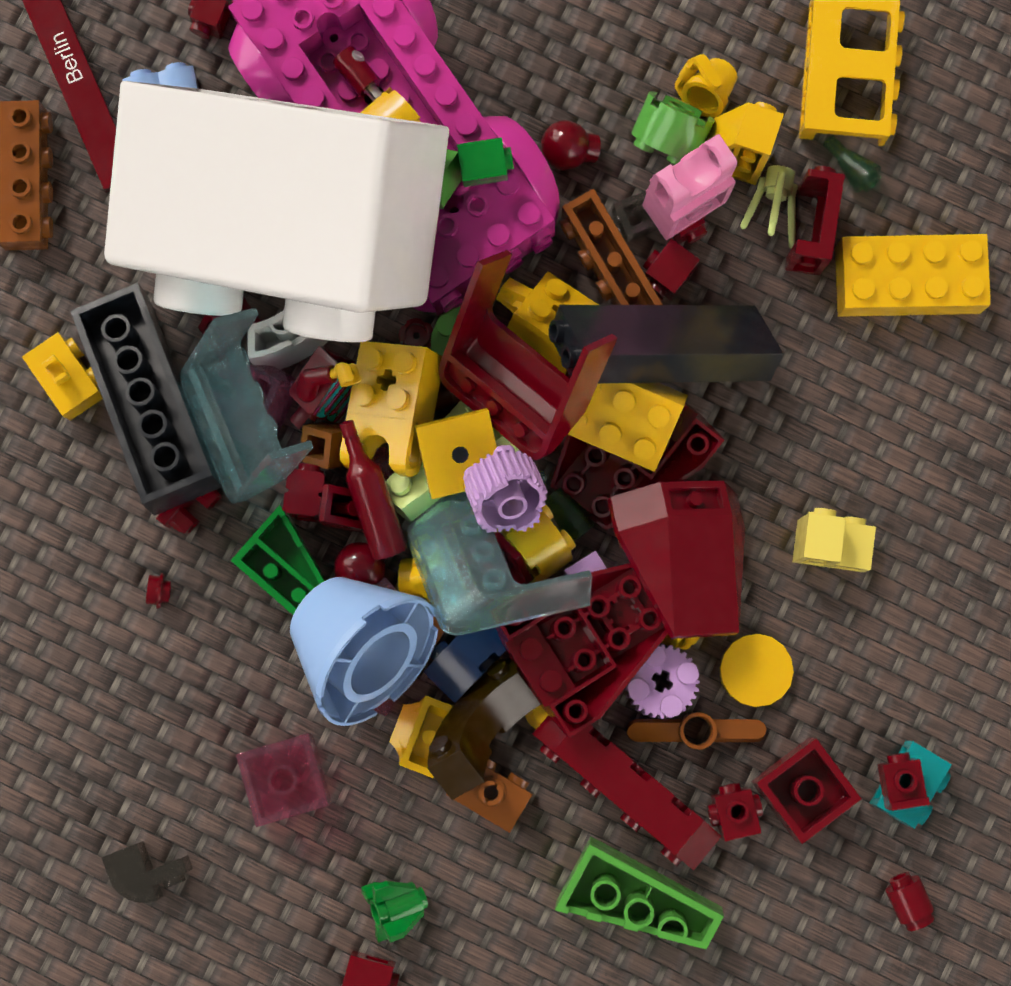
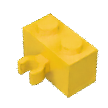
(64, 375)

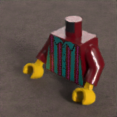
(323, 387)

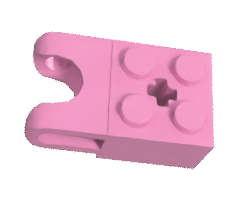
(691, 187)

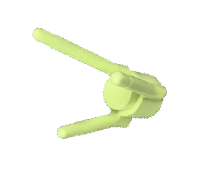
(778, 187)

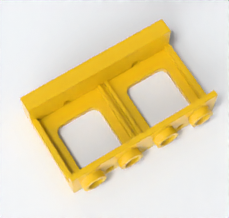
(829, 61)

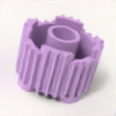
(505, 490)
(682, 678)

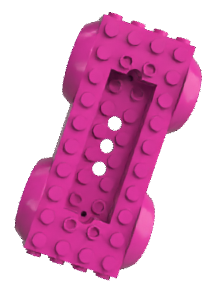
(288, 56)

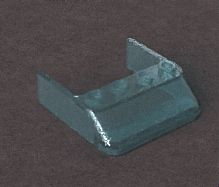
(232, 412)
(470, 576)

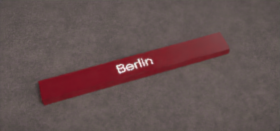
(76, 83)

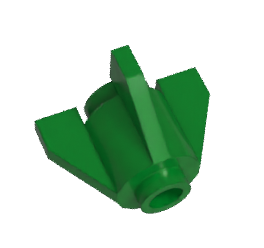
(394, 908)

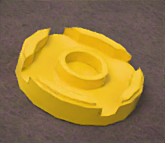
(756, 670)

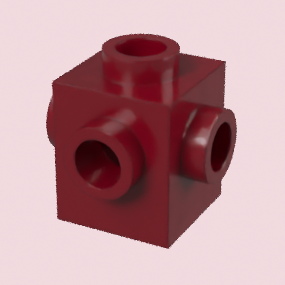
(745, 822)

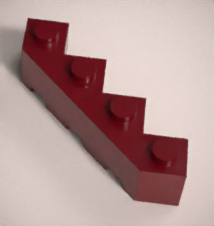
(633, 790)

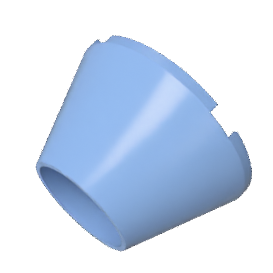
(360, 646)

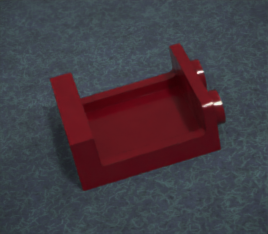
(827, 188)

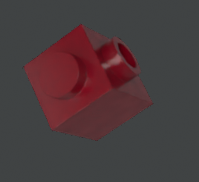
(670, 269)

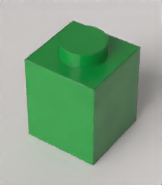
(484, 162)

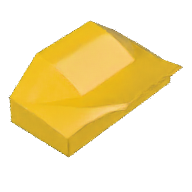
(416, 731)

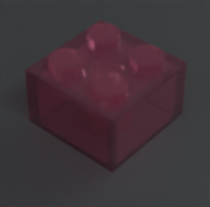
(284, 779)

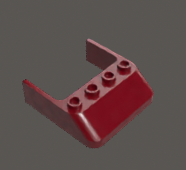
(499, 371)

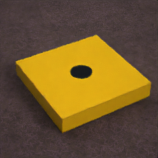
(451, 447)

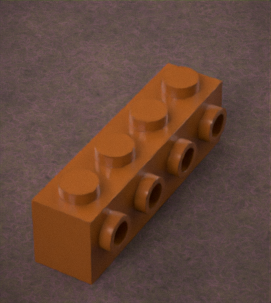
(25, 175)
(606, 252)

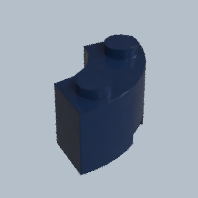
(464, 661)

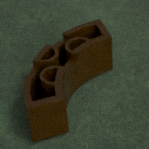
(463, 739)

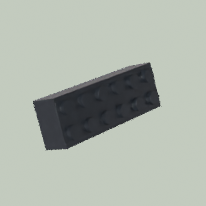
(145, 399)

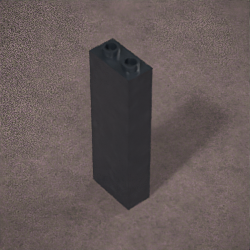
(670, 342)

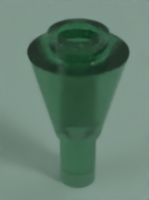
(860, 171)

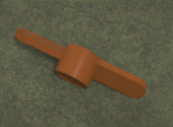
(673, 730)

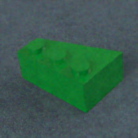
(280, 561)

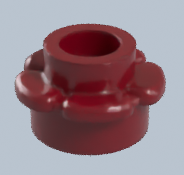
(416, 326)
(158, 590)

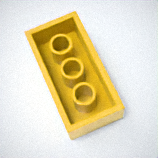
(912, 275)

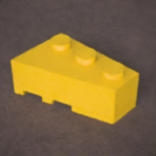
(750, 137)

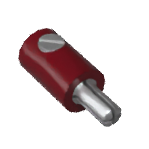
(358, 73)

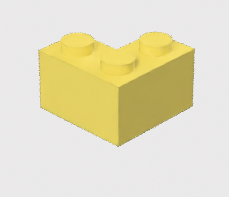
(834, 541)

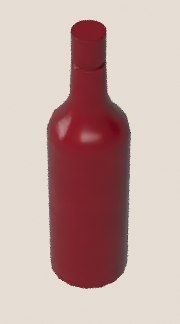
(372, 498)

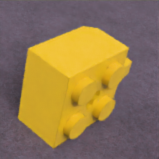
(536, 309)

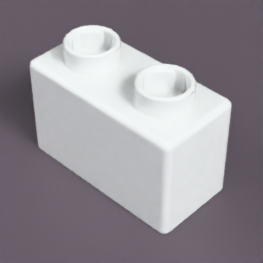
(274, 204)

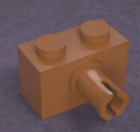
(498, 797)

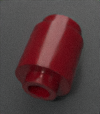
(910, 901)

